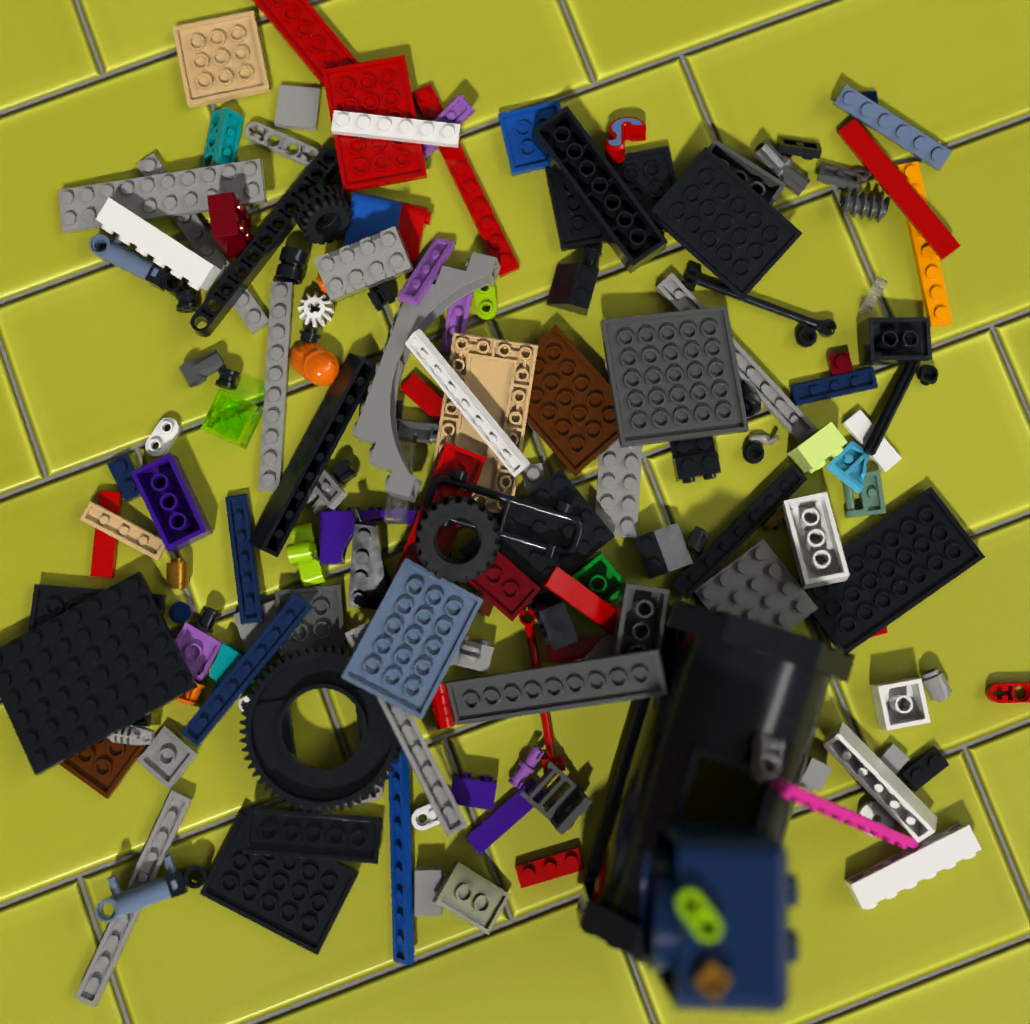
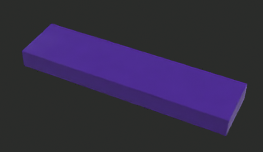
(501, 819)

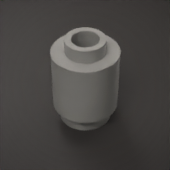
(936, 684)

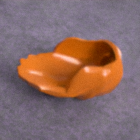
(314, 363)

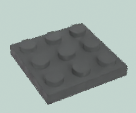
(323, 623)

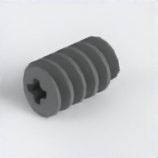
(864, 205)

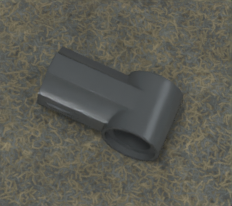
(197, 370)

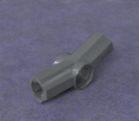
(780, 167)

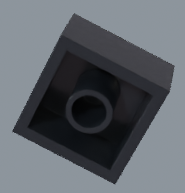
(554, 620)

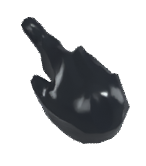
(751, 401)

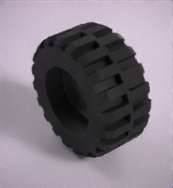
(457, 569)

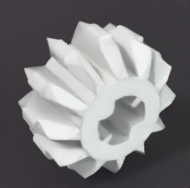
(315, 317)

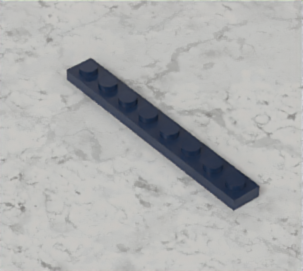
(246, 670)

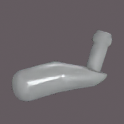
(763, 438)

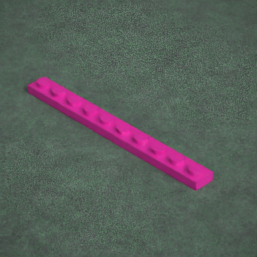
(841, 814)

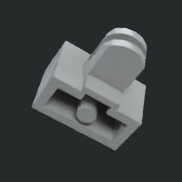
(474, 654)

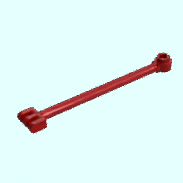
(546, 725)

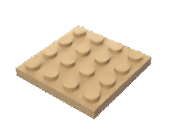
(221, 59)

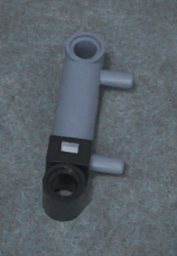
(135, 264)
(149, 893)

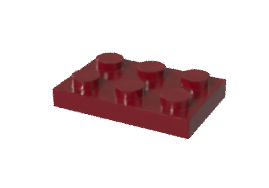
(506, 587)

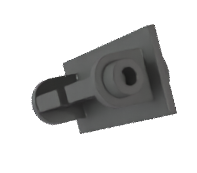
(423, 431)

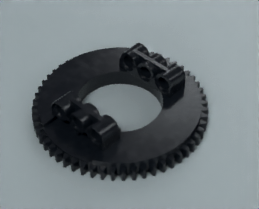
(272, 740)

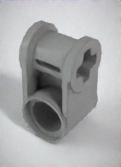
(766, 752)

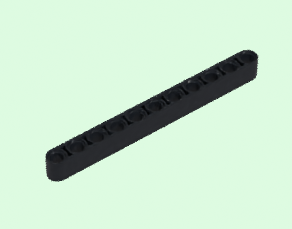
(255, 247)

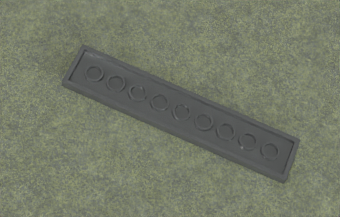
(558, 687)

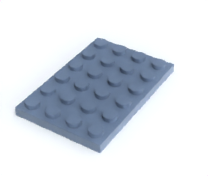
(412, 639)

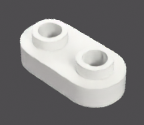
(163, 437)
(431, 821)

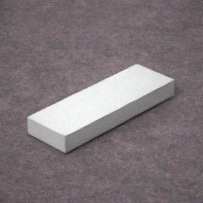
(861, 428)

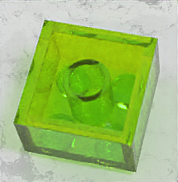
(232, 419)

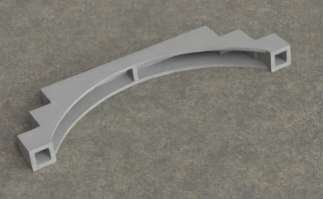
(378, 413)

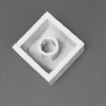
(900, 703)

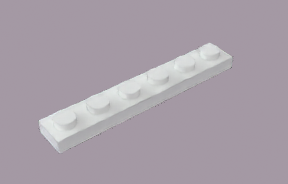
(395, 129)

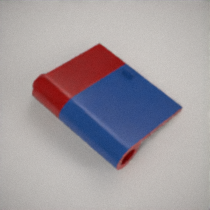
(375, 214)

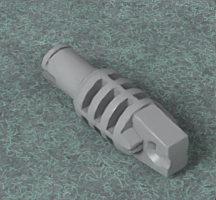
(133, 736)

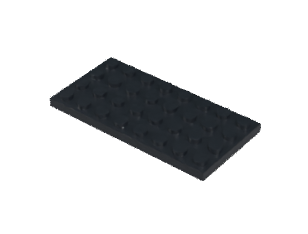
(893, 570)

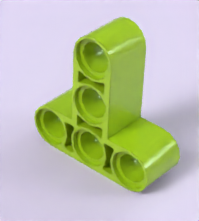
(306, 554)

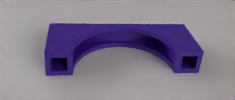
(338, 531)

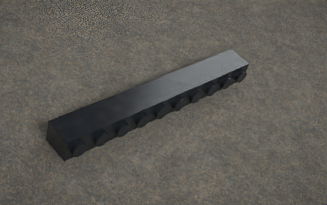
(313, 454)

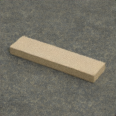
(123, 530)

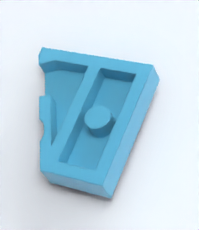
(850, 466)

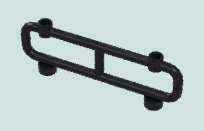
(562, 511)

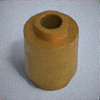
(177, 573)

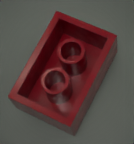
(229, 223)

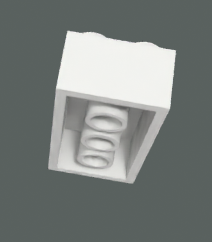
(815, 540)

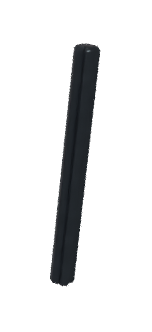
(890, 408)

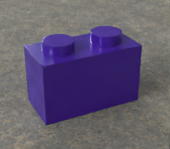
(474, 791)

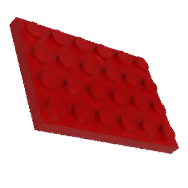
(374, 89)

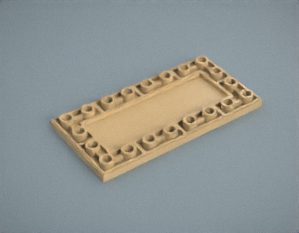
(502, 380)

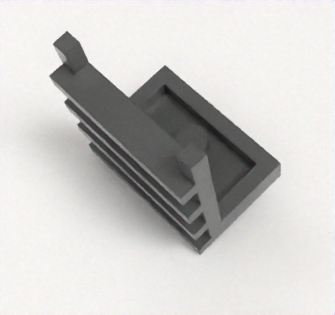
(565, 806)

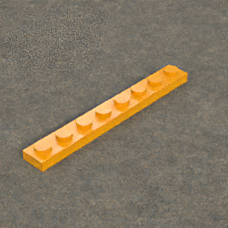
(926, 260)

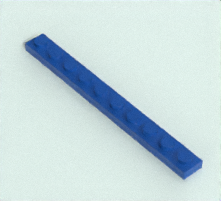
(401, 862)

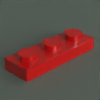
(549, 867)

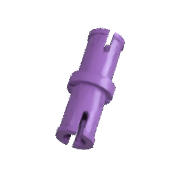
(526, 766)

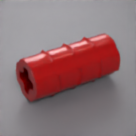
(442, 708)

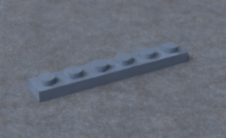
(892, 127)

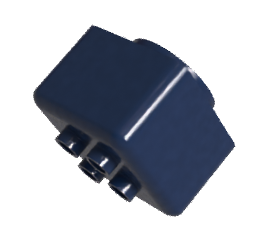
(750, 891)

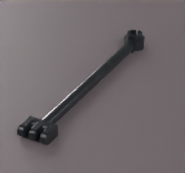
(697, 280)

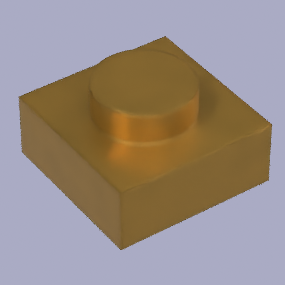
(712, 980)

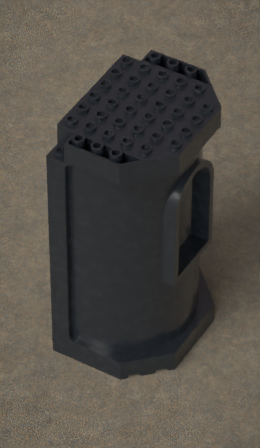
(722, 688)

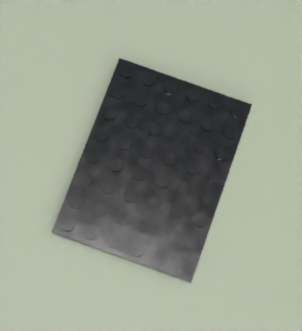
(91, 673)

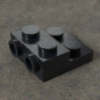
(694, 459)

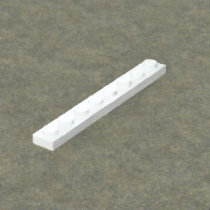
(467, 403)

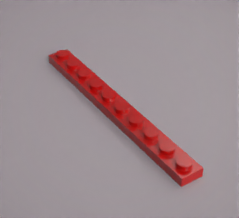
(469, 188)

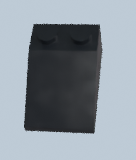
(894, 340)

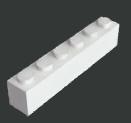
(158, 245)
(880, 782)
(913, 865)

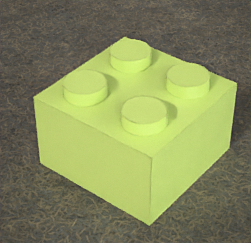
(813, 451)

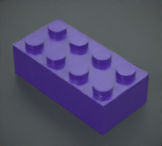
(171, 502)

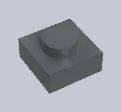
(697, 539)

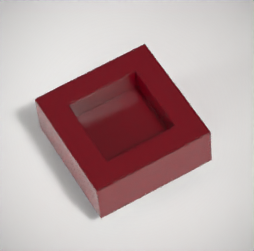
(839, 363)

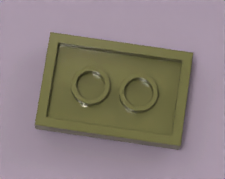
(471, 897)

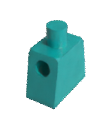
(225, 661)

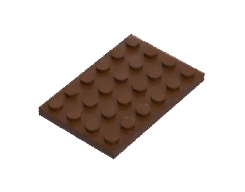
(570, 403)

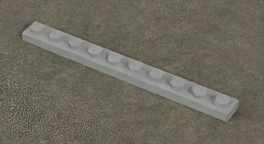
(209, 250)
(749, 372)
(276, 386)
(419, 757)
(145, 871)

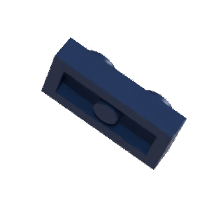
(121, 471)

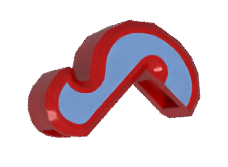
(620, 130)

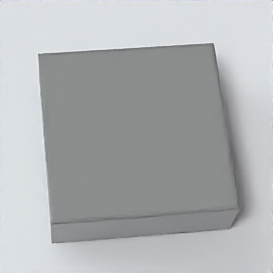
(893, 758)

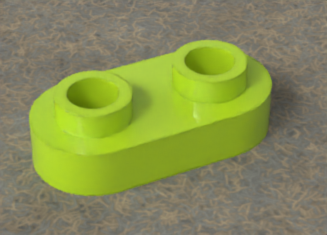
(486, 298)
(698, 914)

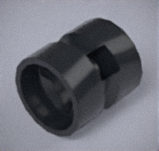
(291, 267)

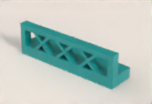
(227, 137)

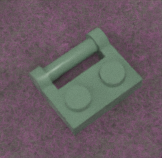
(870, 497)

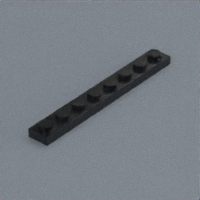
(738, 532)

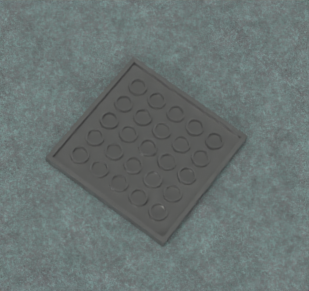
(673, 376)

